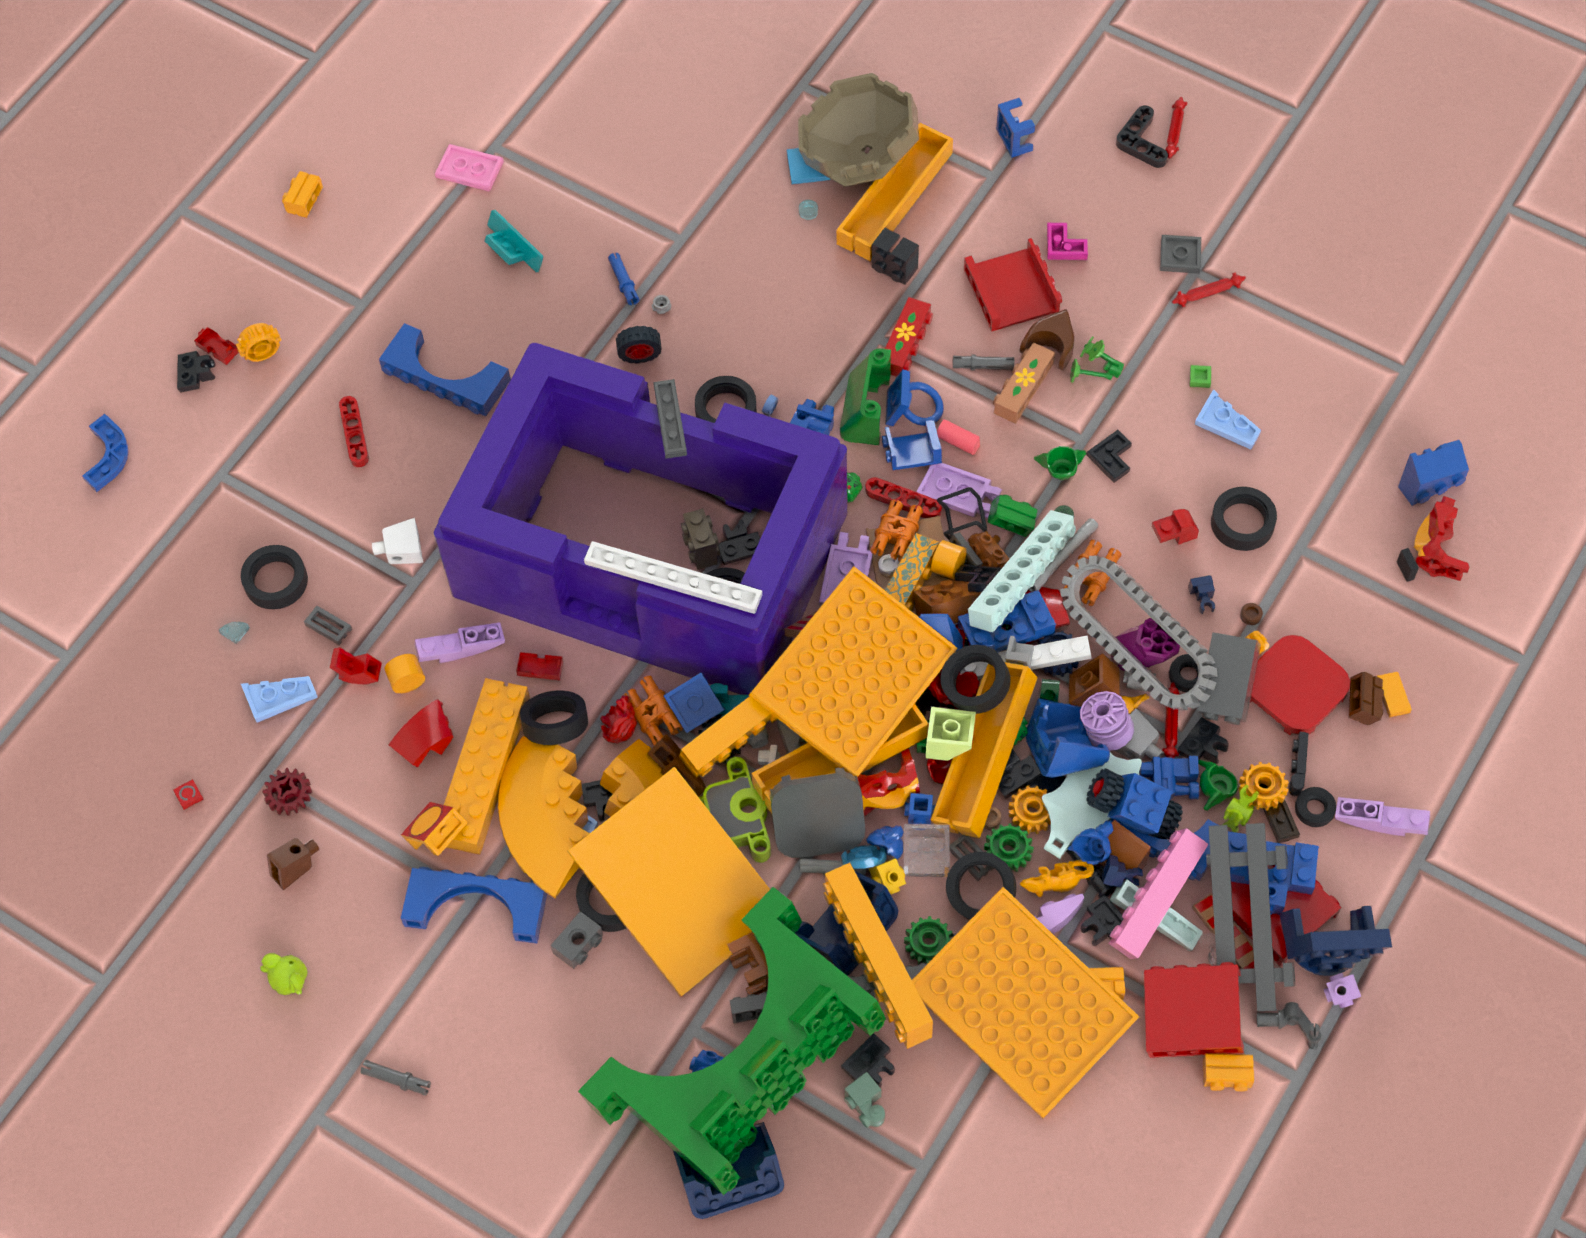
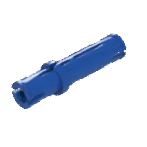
(625, 284)

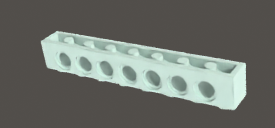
(1021, 571)

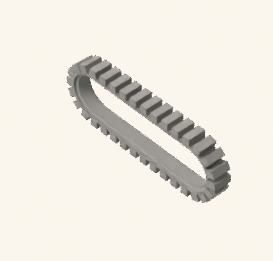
(1120, 652)

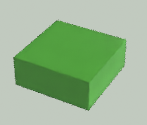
(1200, 376)

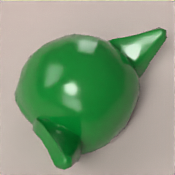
(1061, 461)
(1216, 783)

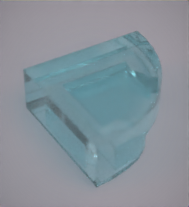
(234, 631)

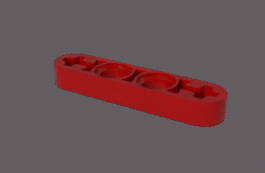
(352, 431)
(905, 495)

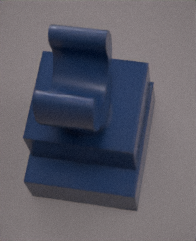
(1203, 590)
(1115, 873)

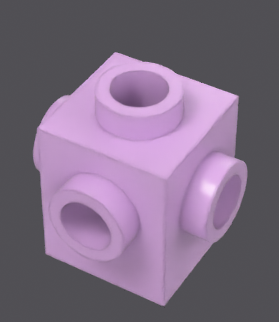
(1349, 983)

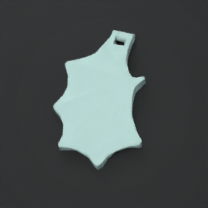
(1069, 807)

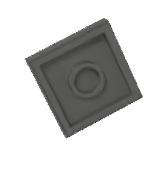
(1180, 254)

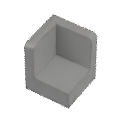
(1019, 653)

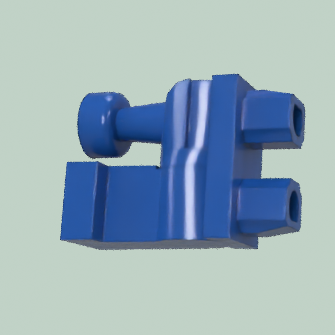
(813, 419)
(1170, 771)

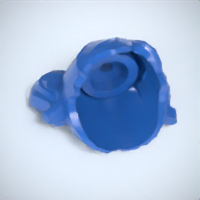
(889, 839)
(1093, 844)

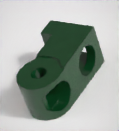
(1049, 690)

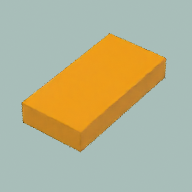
(1394, 695)

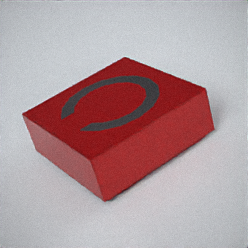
(188, 794)

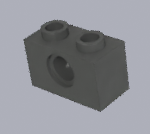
(582, 928)

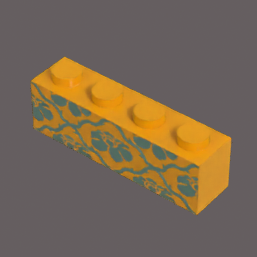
(912, 570)

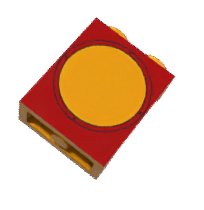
(434, 827)

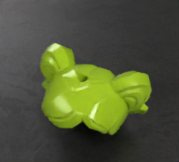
(284, 973)

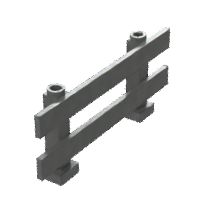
(1257, 860)

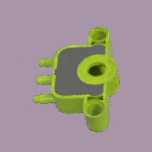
(726, 803)

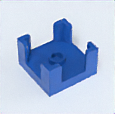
(1011, 130)
(694, 702)

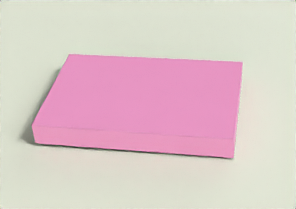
(469, 167)

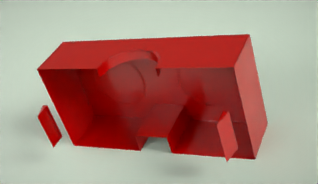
(211, 341)
(544, 668)

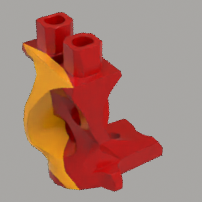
(1432, 532)
(875, 786)

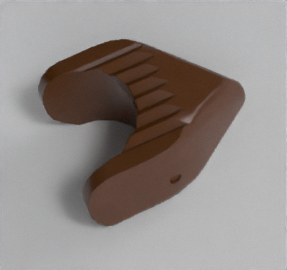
(1054, 332)

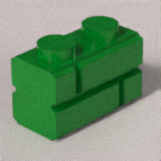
(1012, 515)

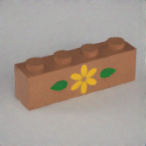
(1024, 382)

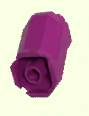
(1148, 643)

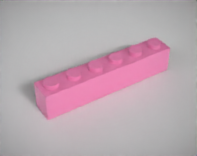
(1158, 893)

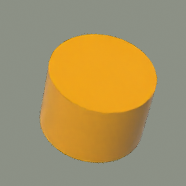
(948, 559)
(404, 673)

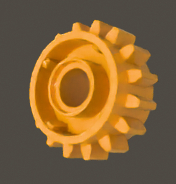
(258, 342)
(1269, 776)
(1025, 819)

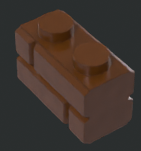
(1366, 698)

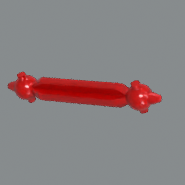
(1175, 127)
(1209, 289)
(1171, 727)

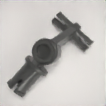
(1291, 1015)

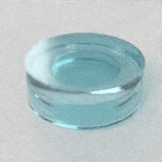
(808, 209)

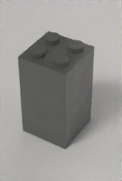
(1236, 669)

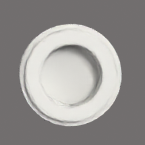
(887, 565)

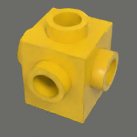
(889, 875)

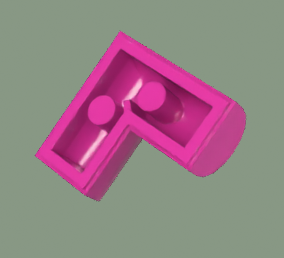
(1062, 248)

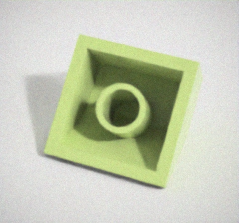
(949, 733)

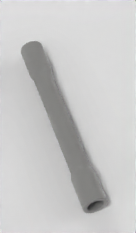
(1081, 535)

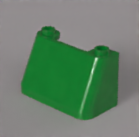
(860, 416)

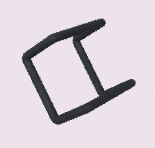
(983, 526)

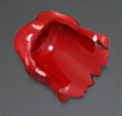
(966, 684)
(620, 721)

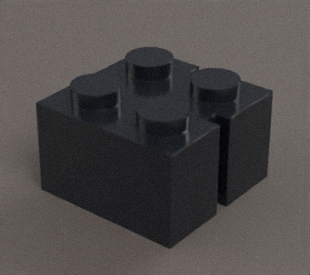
(899, 263)

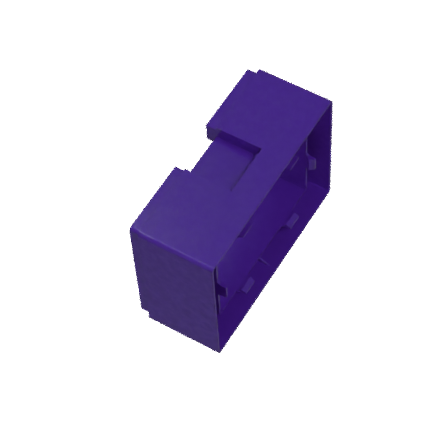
(607, 413)

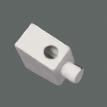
(400, 543)

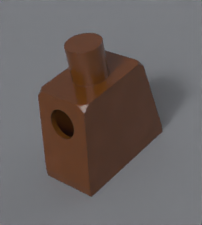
(291, 861)

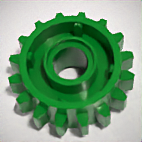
(1013, 837)
(922, 930)

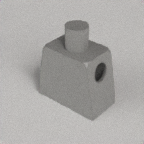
(1142, 741)

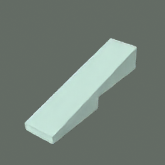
(1172, 924)

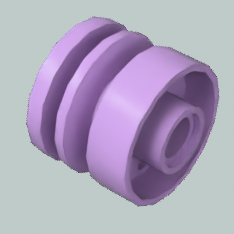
(1107, 720)

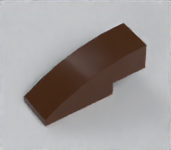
(666, 755)

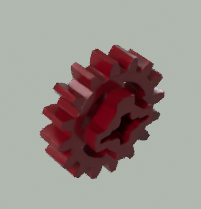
(287, 791)

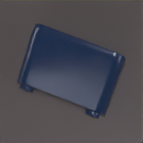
(828, 937)
(758, 1179)

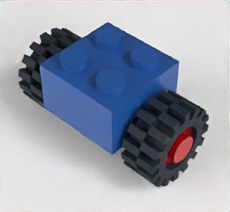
(1135, 803)

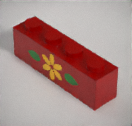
(908, 333)

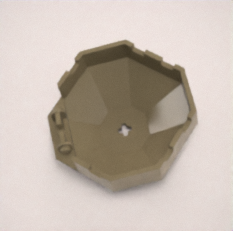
(857, 116)

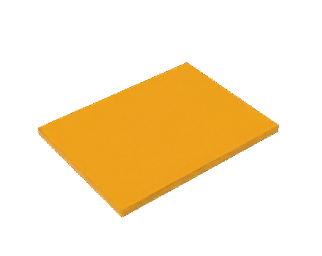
(853, 672)
(672, 879)
(1023, 1002)

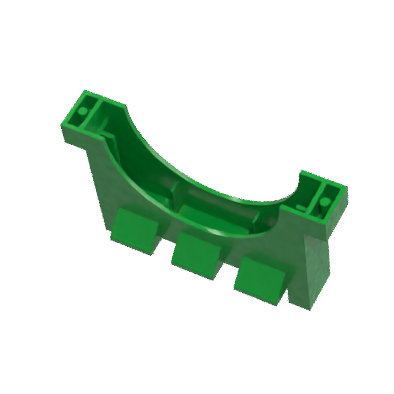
(711, 1110)

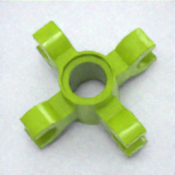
(1239, 810)

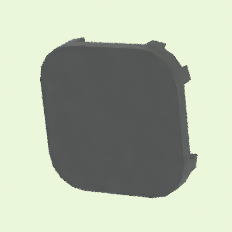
(817, 814)

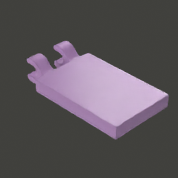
(945, 479)
(841, 561)

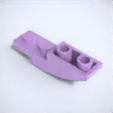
(459, 645)
(1381, 818)
(1058, 914)

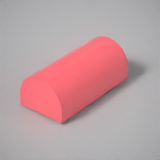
(958, 437)

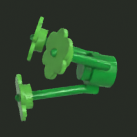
(1112, 367)

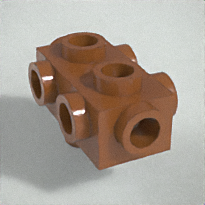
(988, 549)

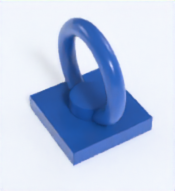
(900, 397)

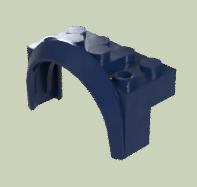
(1349, 945)

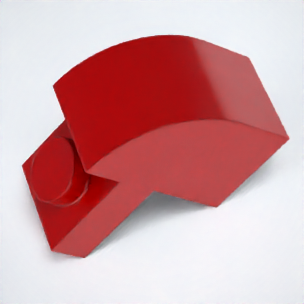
(1178, 526)
(355, 669)

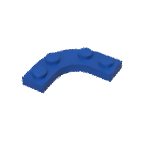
(115, 454)

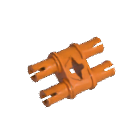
(896, 530)
(1097, 580)
(653, 710)

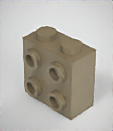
(700, 539)

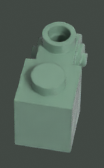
(861, 1096)

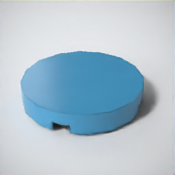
(864, 856)

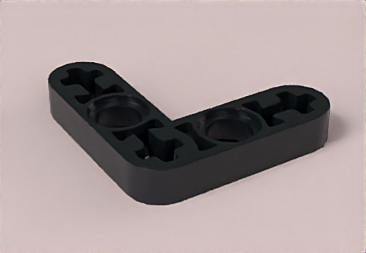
(1134, 137)

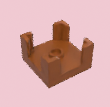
(746, 951)

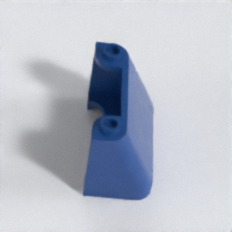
(1061, 740)

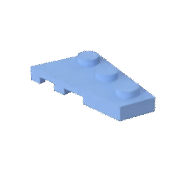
(1226, 422)
(276, 697)

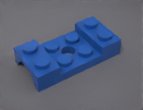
(1028, 622)
(1301, 864)

